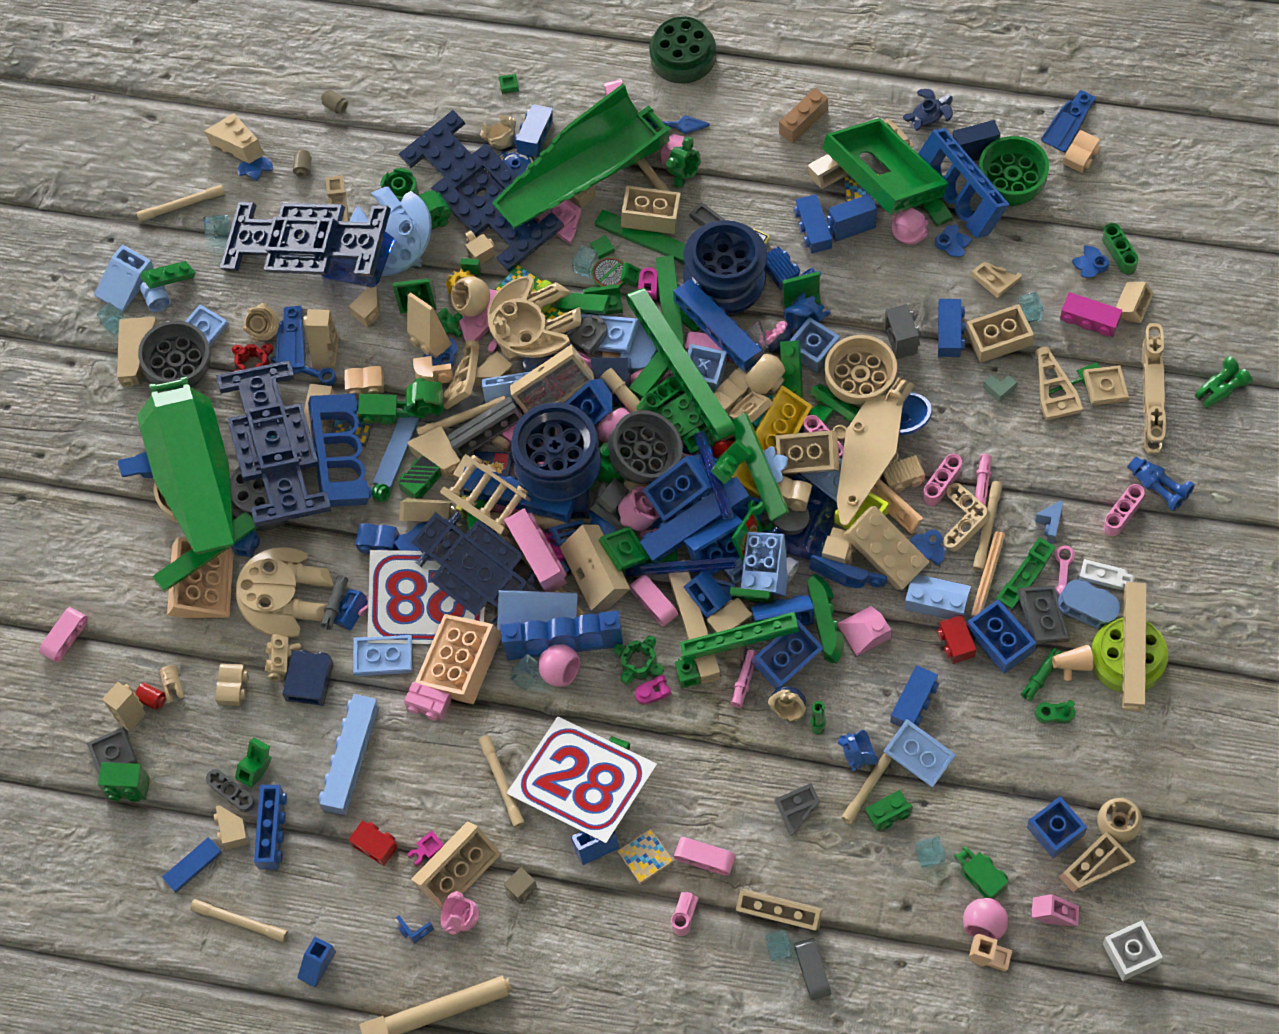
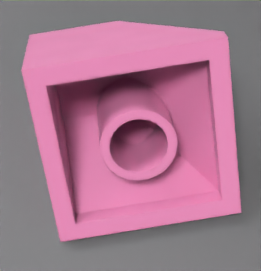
(865, 630)

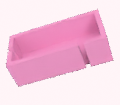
(537, 550)

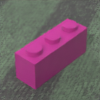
(1091, 314)

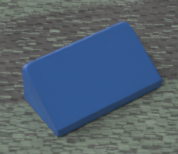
(349, 608)

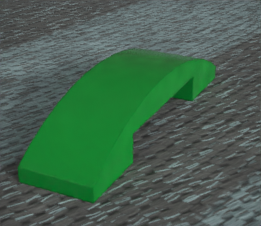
(1027, 572)

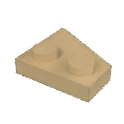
(994, 278)

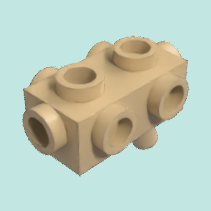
(278, 654)

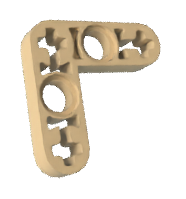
(970, 518)

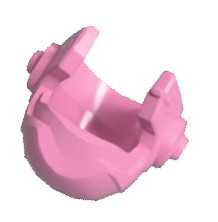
(909, 226)
(458, 914)

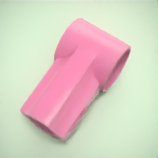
(684, 912)

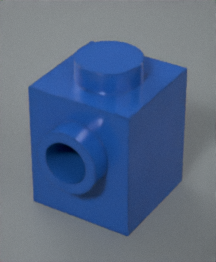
(247, 546)

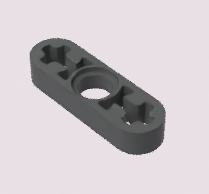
(227, 782)

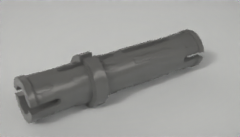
(332, 609)

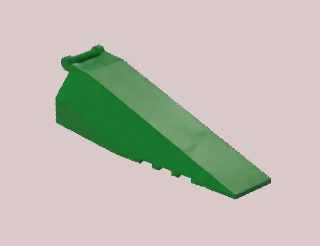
(582, 155)
(189, 463)

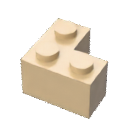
(838, 547)

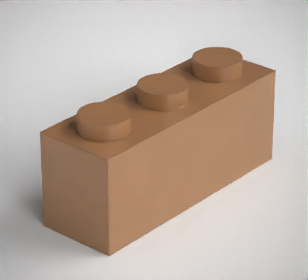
(803, 115)

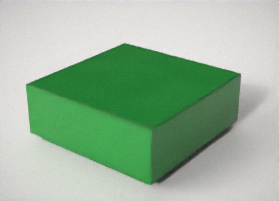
(508, 83)
(602, 246)
(472, 265)
(630, 274)

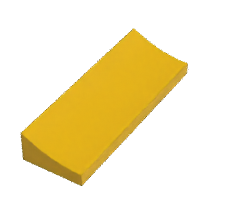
(781, 418)

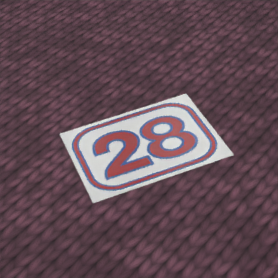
(405, 599)
(581, 779)

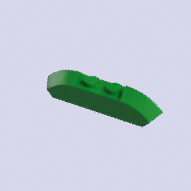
(827, 628)

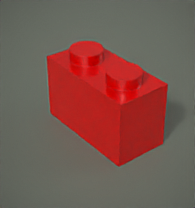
(956, 639)
(373, 842)

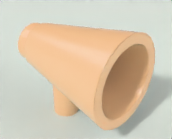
(1075, 659)

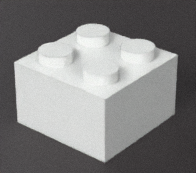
(1132, 950)

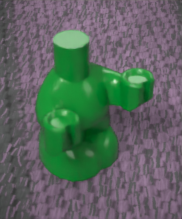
(449, 322)

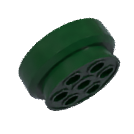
(683, 61)

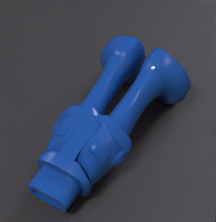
(1151, 476)

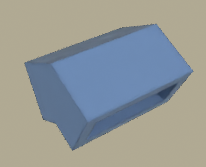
(735, 575)

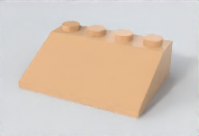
(205, 591)
(459, 657)

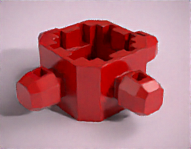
(242, 354)

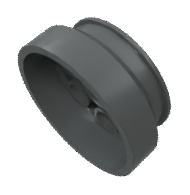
(172, 336)
(660, 435)
(249, 490)

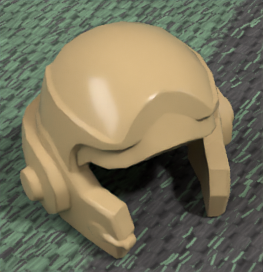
(500, 134)
(261, 323)

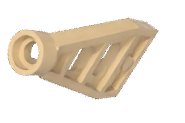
(458, 389)
(1058, 406)

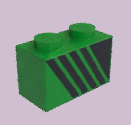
(419, 478)

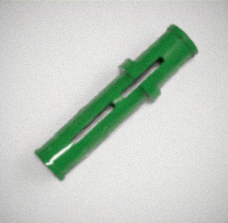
(1037, 681)
(818, 718)

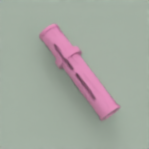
(983, 475)
(742, 685)

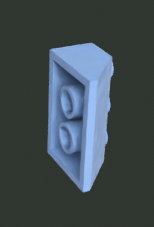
(937, 597)

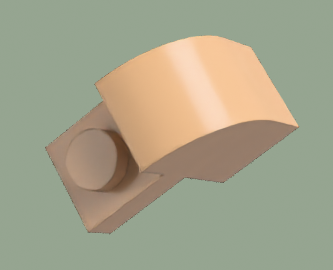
(424, 369)
(987, 952)

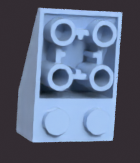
(122, 278)
(765, 563)

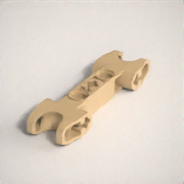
(1153, 389)

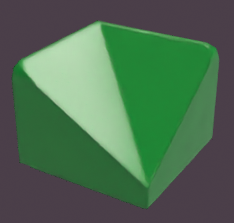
(822, 412)

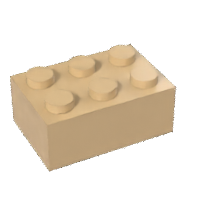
(650, 209)
(999, 333)
(809, 452)

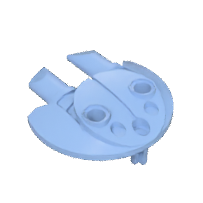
(404, 215)

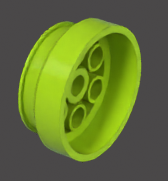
(1110, 670)

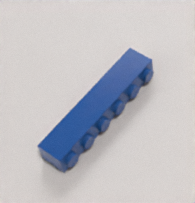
(717, 325)
(556, 510)
(686, 523)

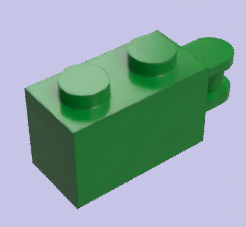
(380, 409)
(982, 873)

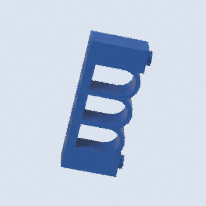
(992, 207)
(338, 407)
(581, 634)

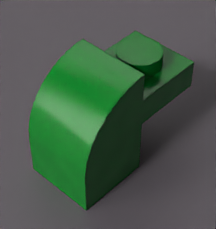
(255, 764)

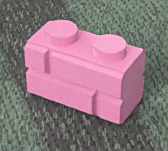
(427, 701)

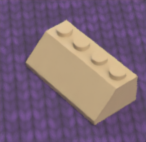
(456, 864)

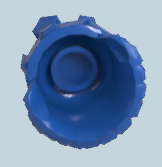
(803, 309)
(858, 749)

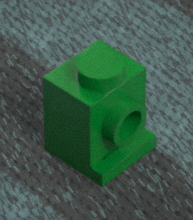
(687, 677)

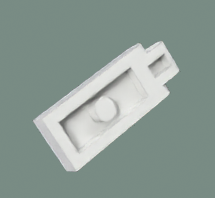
(1105, 575)

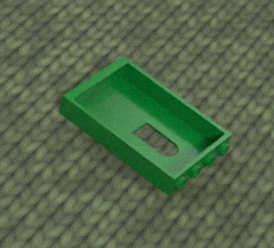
(910, 176)

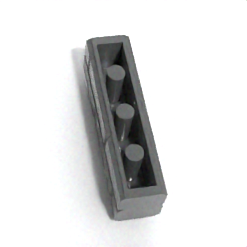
(485, 427)

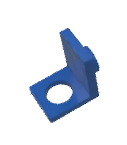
(418, 935)

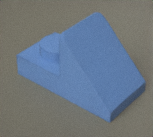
(1050, 517)

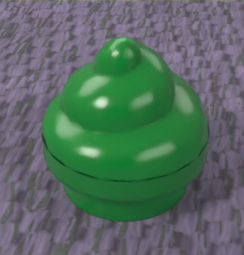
(381, 492)

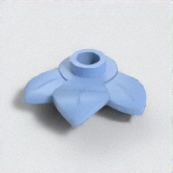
(776, 462)

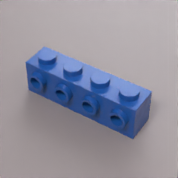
(269, 827)

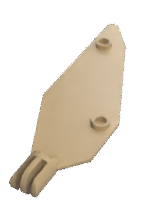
(869, 447)

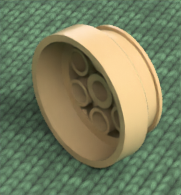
(866, 351)

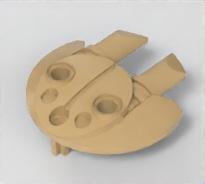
(528, 320)
(278, 591)

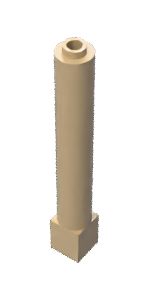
(439, 1008)

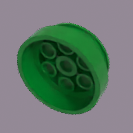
(1020, 153)

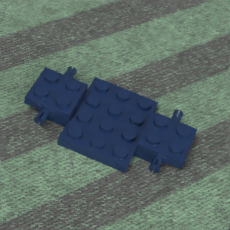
(471, 563)

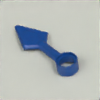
(685, 124)
(316, 373)

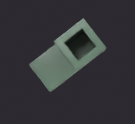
(999, 389)

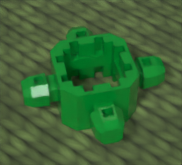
(683, 162)
(630, 671)

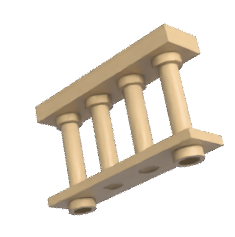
(469, 502)

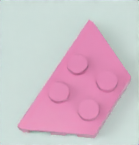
(570, 216)
(477, 326)

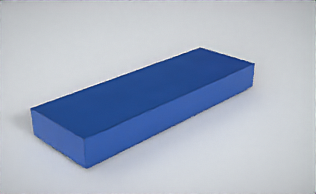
(192, 864)

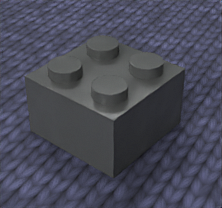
(902, 331)

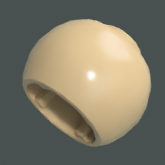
(470, 296)
(765, 375)
(1124, 833)

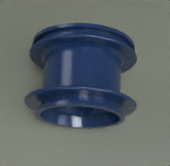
(714, 264)
(535, 441)

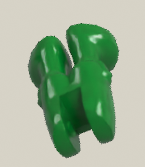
(1218, 389)

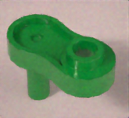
(1060, 712)

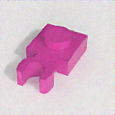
(428, 847)

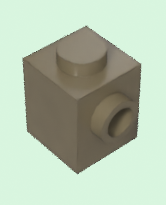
(520, 886)

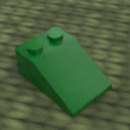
(422, 289)

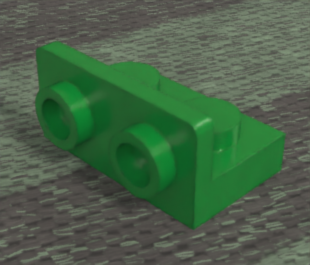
(614, 292)
(889, 810)

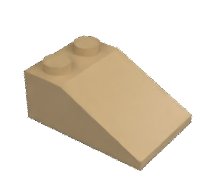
(425, 328)

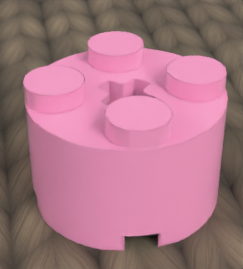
(637, 510)

